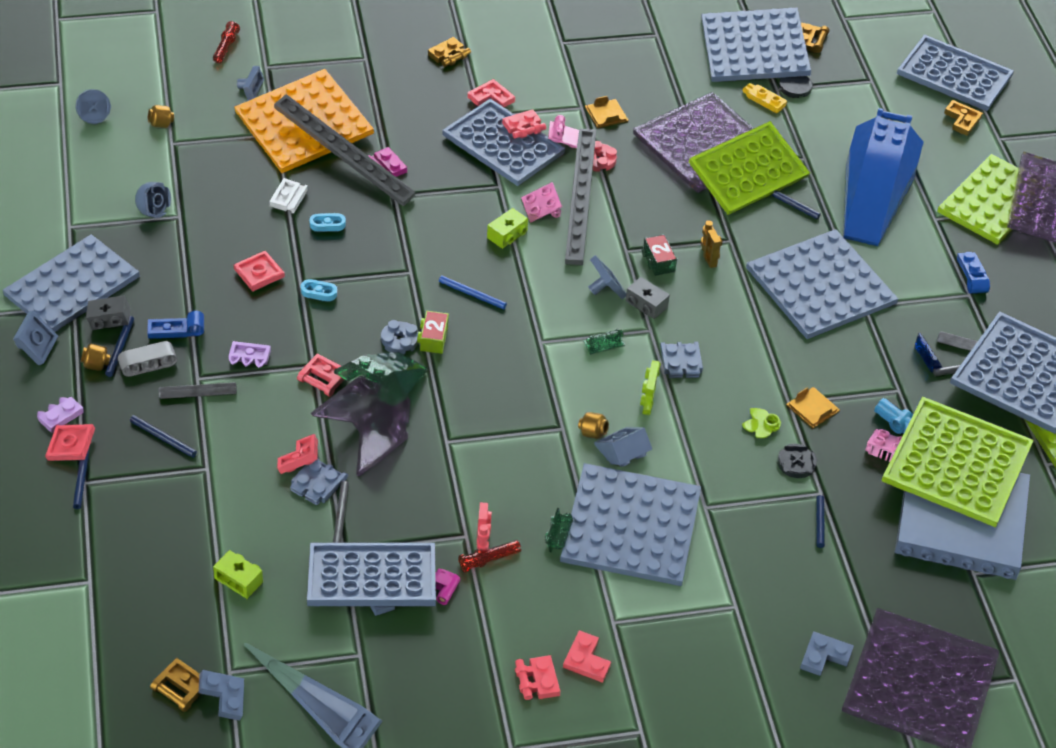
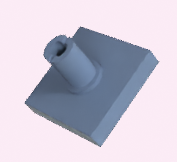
(607, 278)
(35, 337)

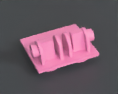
(562, 134)
(542, 202)
(882, 440)

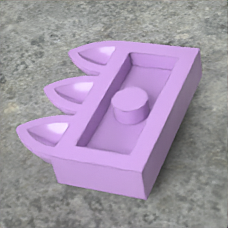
(249, 353)
(60, 414)

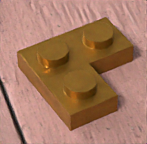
(966, 117)

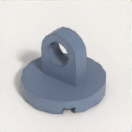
(93, 106)

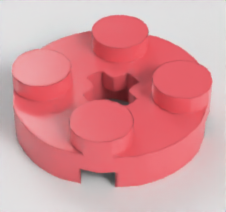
(606, 155)

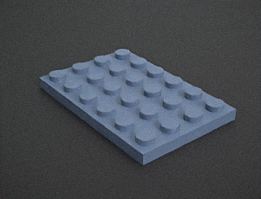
(955, 72)
(489, 141)
(67, 282)
(371, 574)

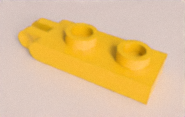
(765, 97)

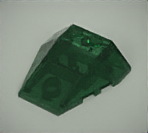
(392, 371)

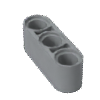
(147, 358)

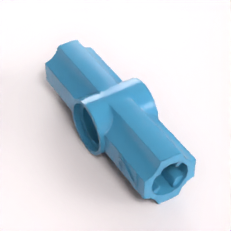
(897, 419)

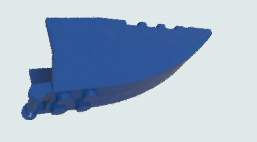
(878, 175)

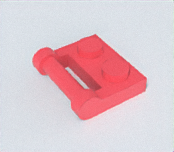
(324, 369)

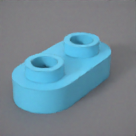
(327, 222)
(318, 290)

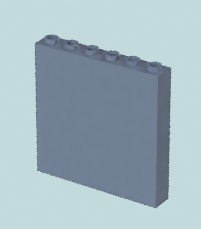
(960, 541)

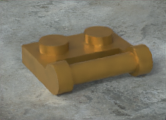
(809, 32)
(183, 678)

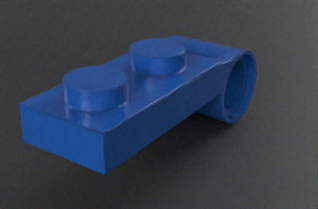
(976, 275)
(177, 327)

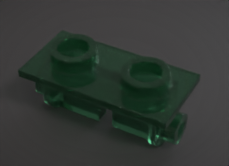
(602, 342)
(556, 537)

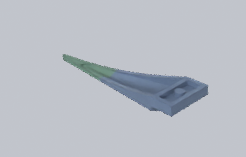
(340, 717)

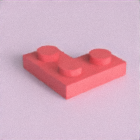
(493, 91)
(305, 454)
(581, 658)

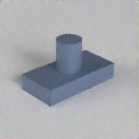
(251, 84)

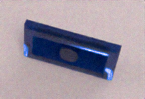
(926, 353)

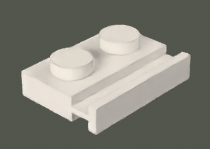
(288, 195)

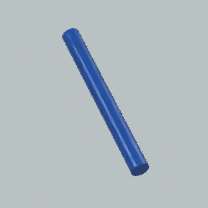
(472, 292)

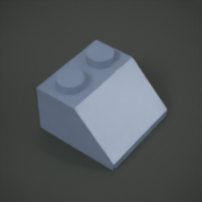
(624, 445)

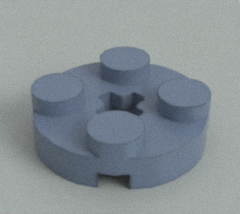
(397, 328)

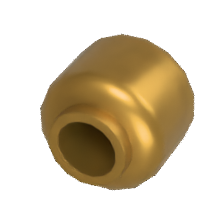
(160, 116)
(95, 357)
(593, 425)

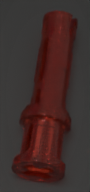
(228, 37)
(480, 557)

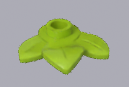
(762, 423)

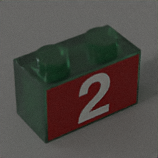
(659, 255)

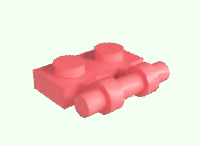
(523, 124)
(484, 527)
(544, 678)

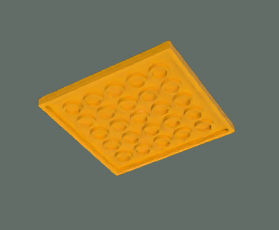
(285, 141)

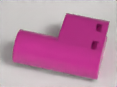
(446, 583)

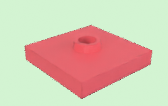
(259, 270)
(70, 442)

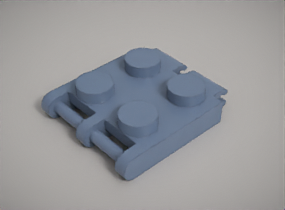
(681, 359)
(317, 482)

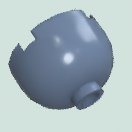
(153, 199)

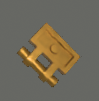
(448, 52)
(711, 244)

